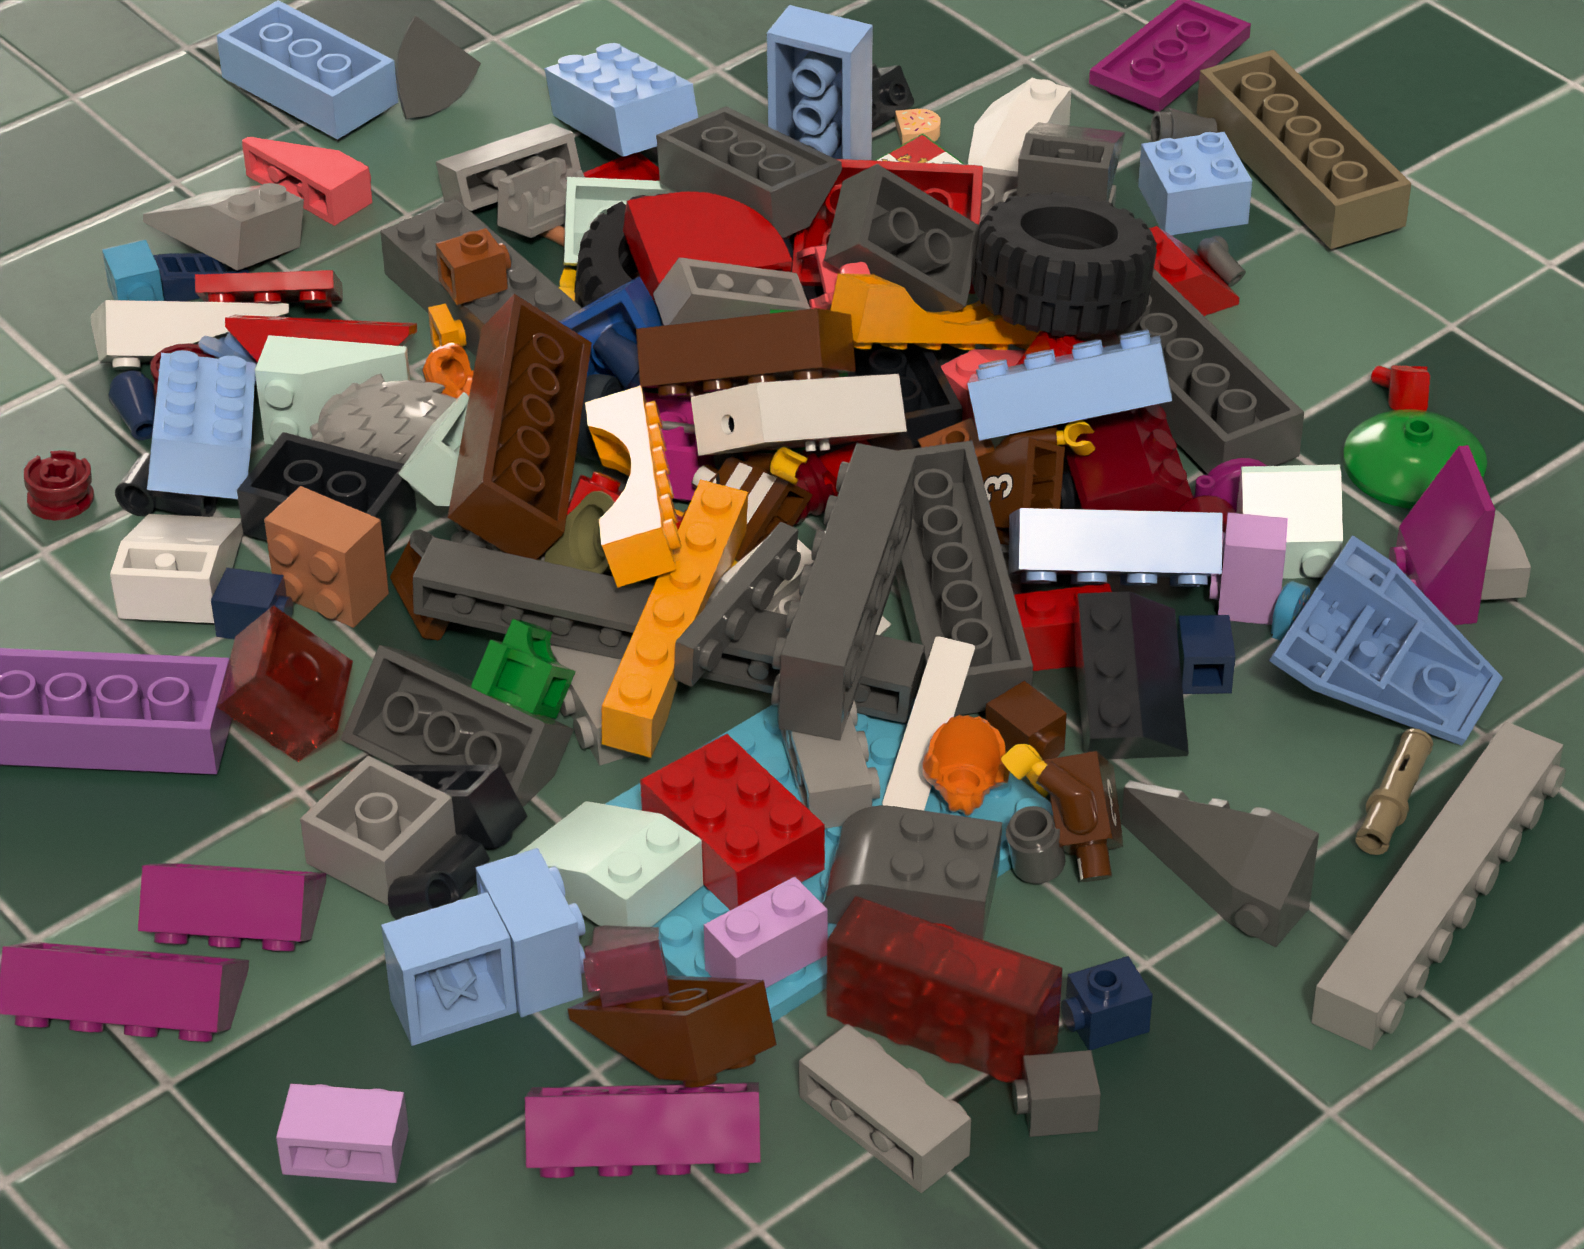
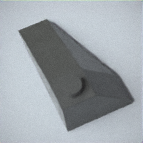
(1242, 864)

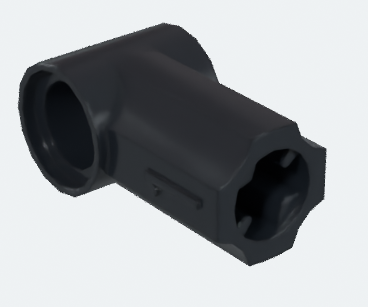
(139, 501)
(439, 879)

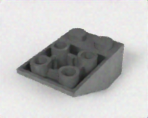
(1069, 161)

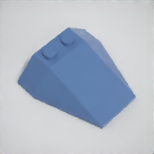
(1386, 649)

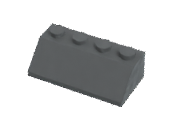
(749, 164)
(432, 717)

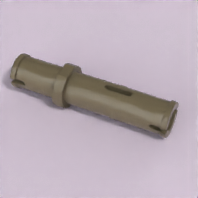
(1388, 804)

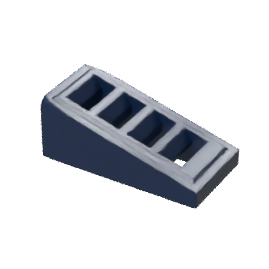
(179, 272)

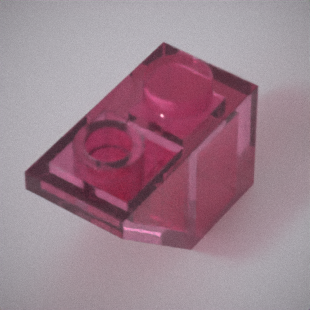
(626, 964)

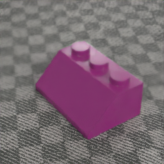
(229, 904)

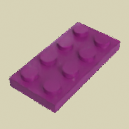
(1169, 54)

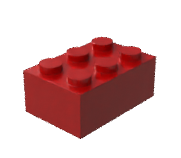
(746, 819)

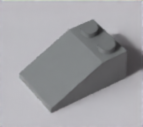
(235, 223)

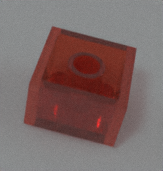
(285, 684)

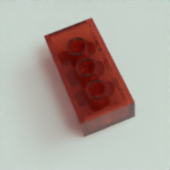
(941, 990)

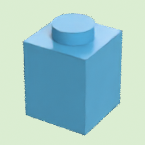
(133, 272)

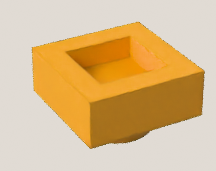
(444, 327)

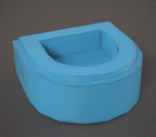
(1288, 606)

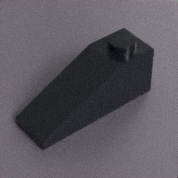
(481, 799)

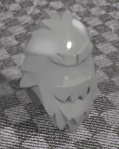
(381, 417)

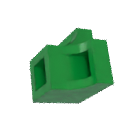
(524, 671)

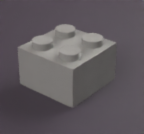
(376, 827)

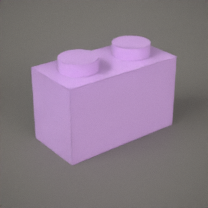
(1251, 567)
(768, 935)
(342, 1133)

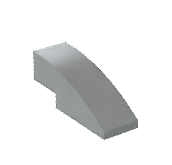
(1507, 563)

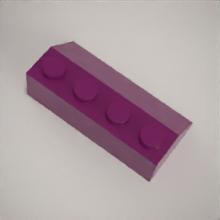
(120, 988)
(642, 1127)

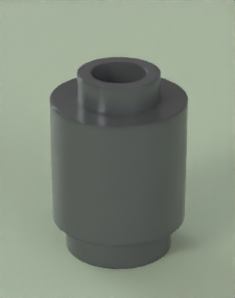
(1035, 845)

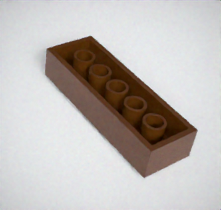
(521, 430)

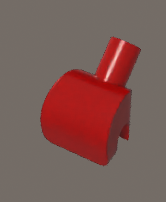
(1406, 386)

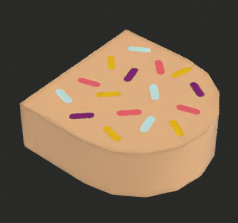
(915, 122)

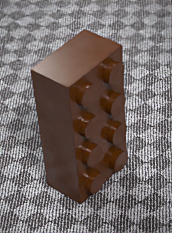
(744, 350)

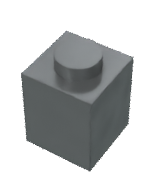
(1058, 1093)

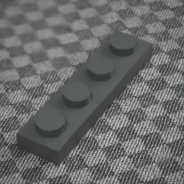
(735, 604)

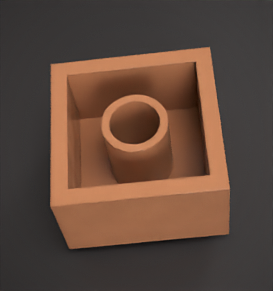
(328, 555)

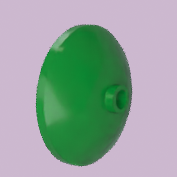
(1403, 452)

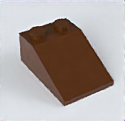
(690, 1032)

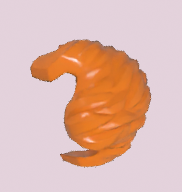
(451, 368)
(965, 762)

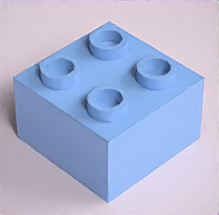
(1194, 183)
(540, 928)
(449, 968)

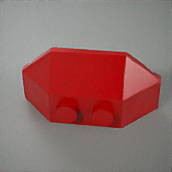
(254, 330)

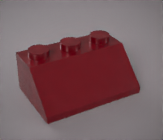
(1131, 464)

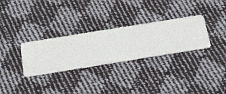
(932, 707)

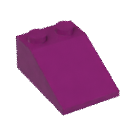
(1448, 539)

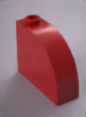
(699, 229)

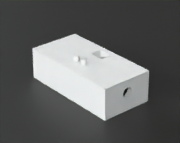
(798, 414)

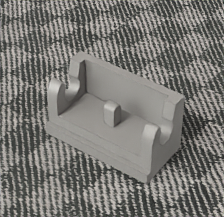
(534, 198)

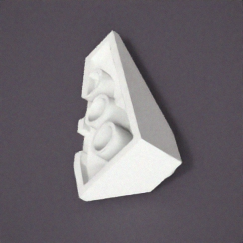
(1003, 125)
(138, 330)

